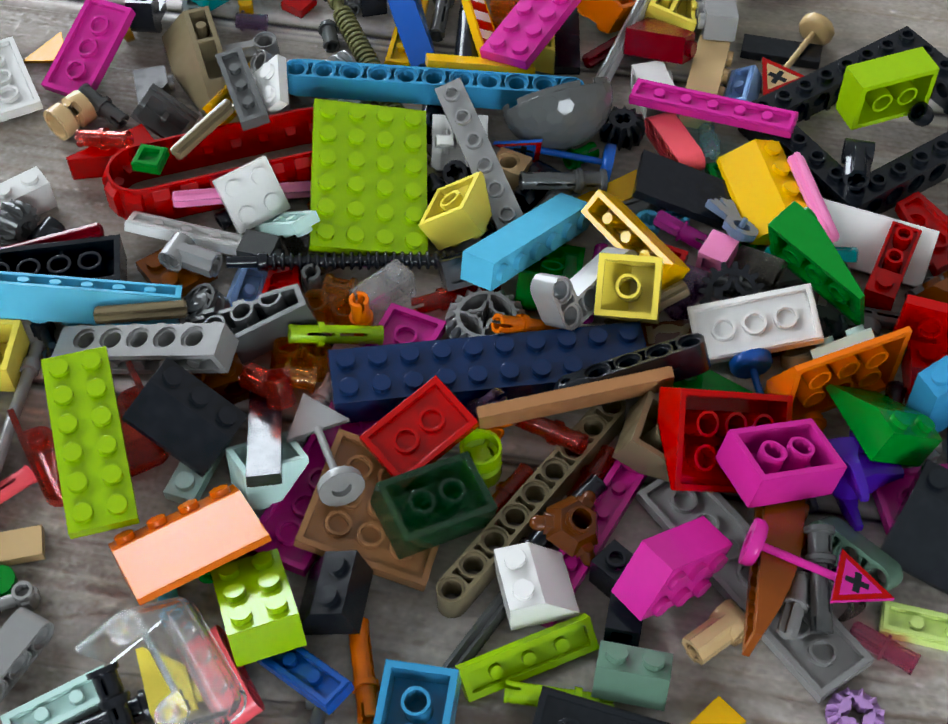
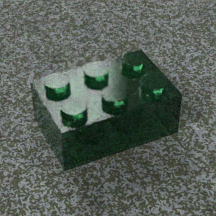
(433, 504)

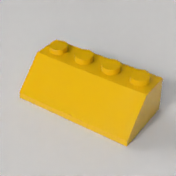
(759, 183)

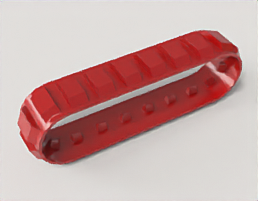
(222, 145)

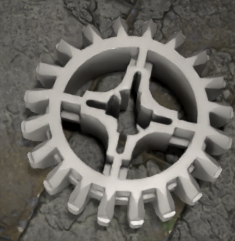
(471, 312)

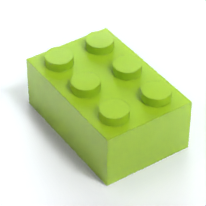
(885, 87)
(257, 607)

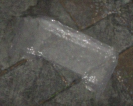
(186, 654)

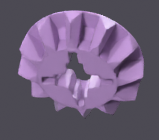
(840, 705)

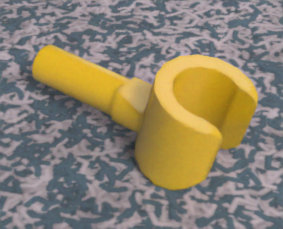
(246, 5)

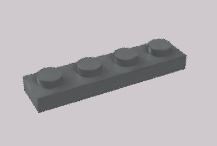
(242, 88)

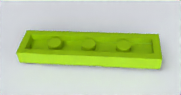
(527, 657)

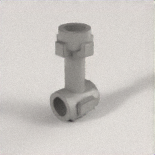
(21, 595)

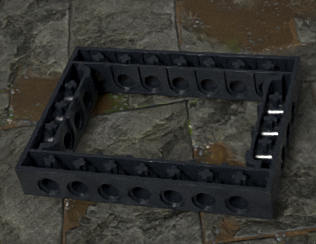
(820, 90)

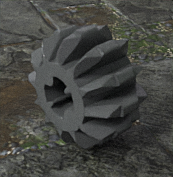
(17, 221)

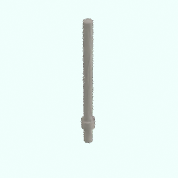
(29, 369)

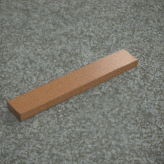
(574, 397)

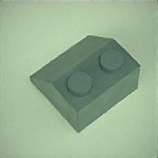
(632, 675)

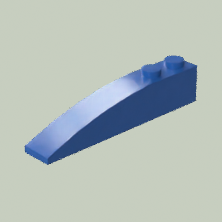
(412, 30)

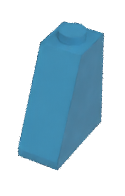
(931, 393)

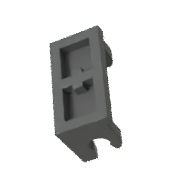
(163, 113)

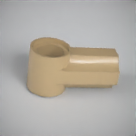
(721, 629)

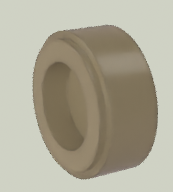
(794, 357)

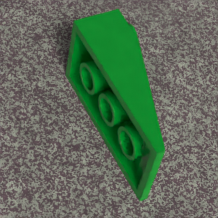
(814, 259)

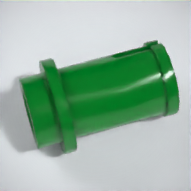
(584, 150)

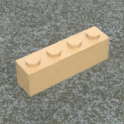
(708, 72)

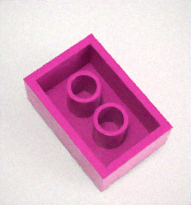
(780, 462)
(672, 568)

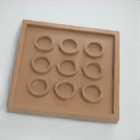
(357, 525)

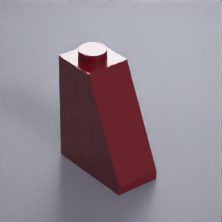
(660, 41)

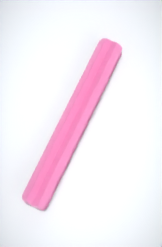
(812, 194)

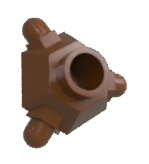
(571, 525)

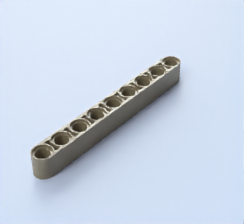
(520, 509)

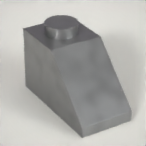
(147, 76)

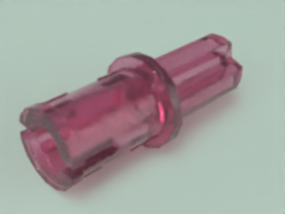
(885, 647)

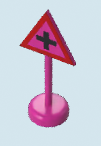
(850, 580)

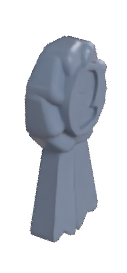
(734, 224)

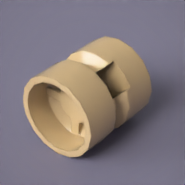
(69, 115)

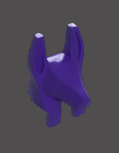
(860, 478)

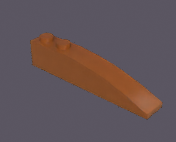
(769, 575)

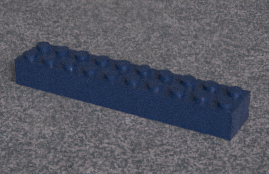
(378, 378)

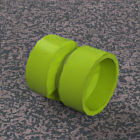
(486, 454)

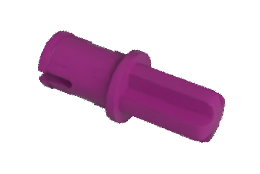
(679, 229)

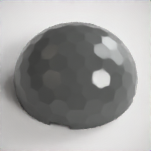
(561, 113)

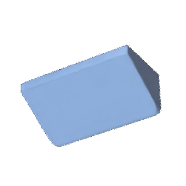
(744, 83)
(246, 284)

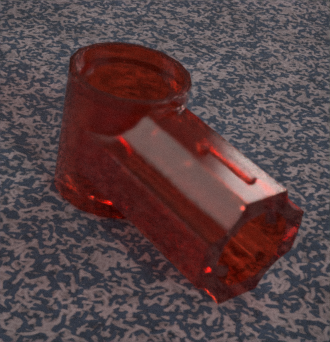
(271, 384)

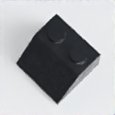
(336, 594)

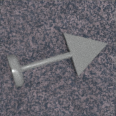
(341, 483)

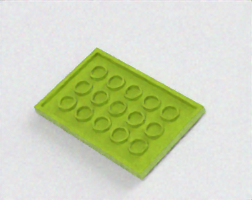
(368, 178)

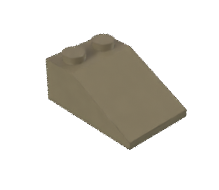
(640, 439)

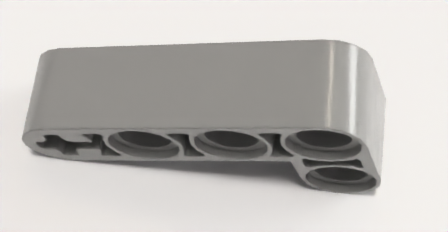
(567, 301)

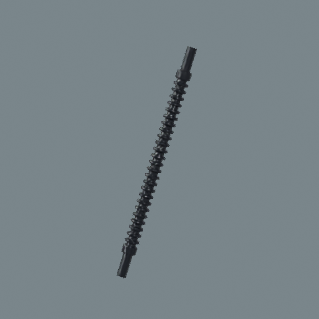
(263, 261)

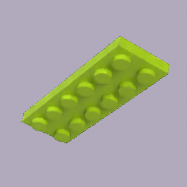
(89, 443)

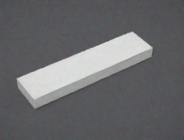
(164, 228)

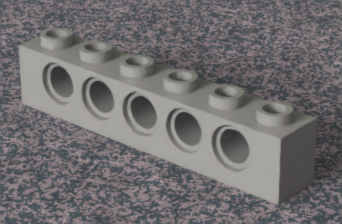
(478, 151)
(190, 345)

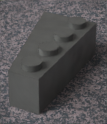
(261, 320)

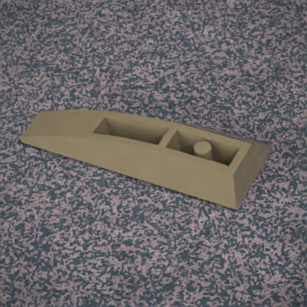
(191, 55)

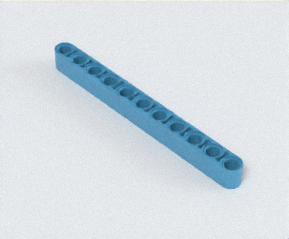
(410, 83)

